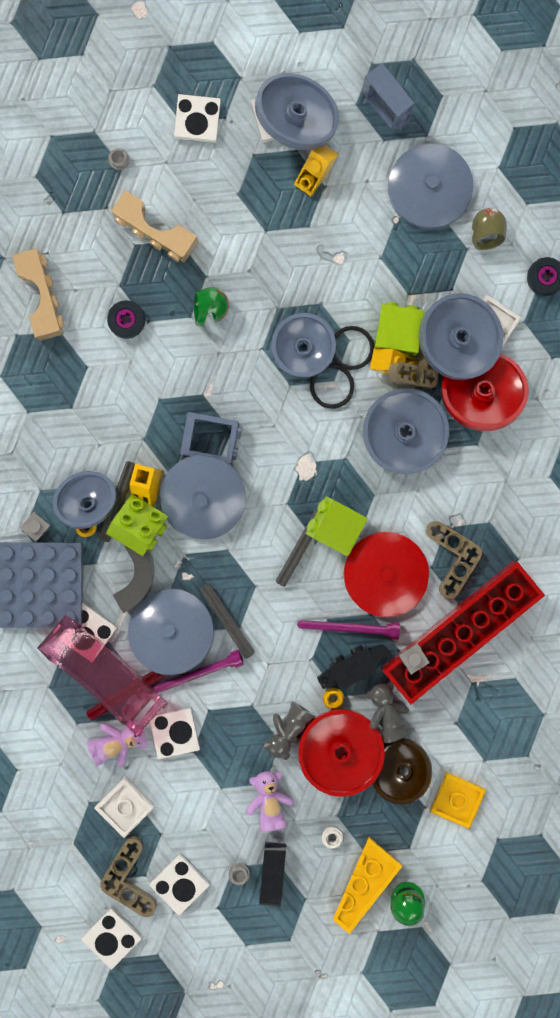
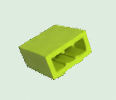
(399, 328)
(137, 525)
(336, 525)

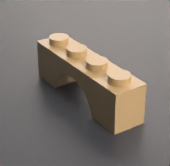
(176, 241)
(45, 320)

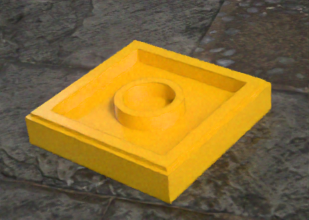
(457, 800)

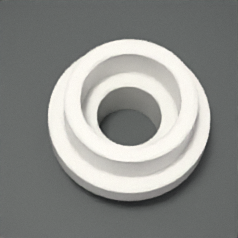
(332, 844)

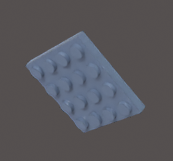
(40, 584)

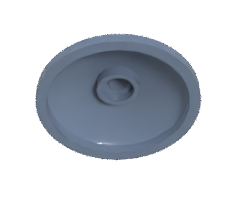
(307, 330)
(78, 493)

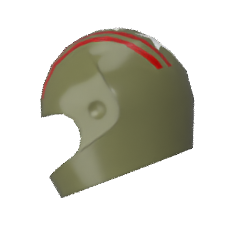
(486, 223)

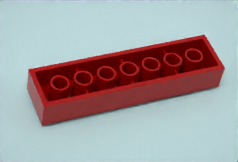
(466, 630)

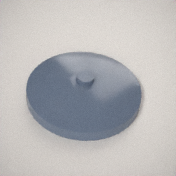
(296, 111)
(430, 186)
(461, 336)
(405, 431)
(203, 496)
(171, 632)

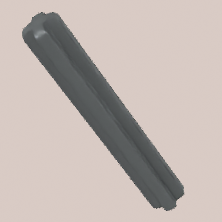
(121, 490)
(295, 556)
(227, 621)

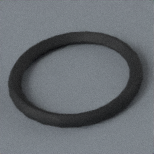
(356, 367)
(333, 406)

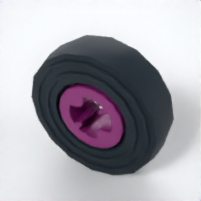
(535, 280)
(130, 329)

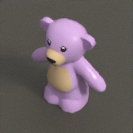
(117, 743)
(268, 800)

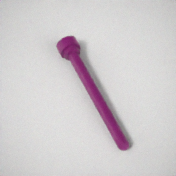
(390, 630)
(233, 660)

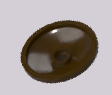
(392, 782)

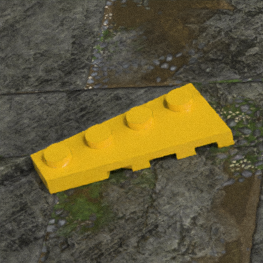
(368, 881)

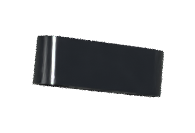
(272, 874)

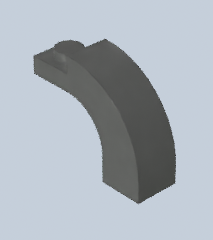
(141, 582)

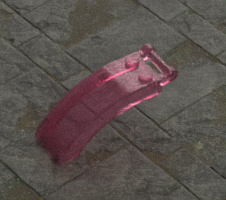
(101, 673)

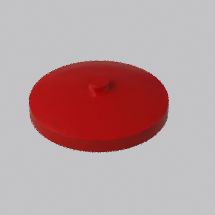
(489, 399)
(386, 574)
(341, 752)

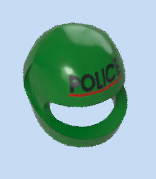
(408, 905)

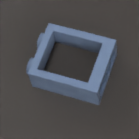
(388, 98)
(189, 431)

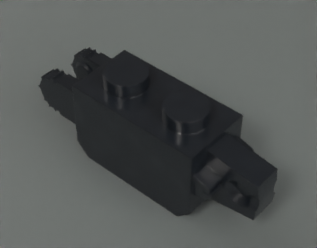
(352, 667)

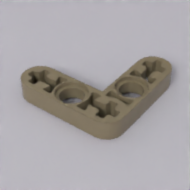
(421, 370)
(460, 551)
(122, 884)

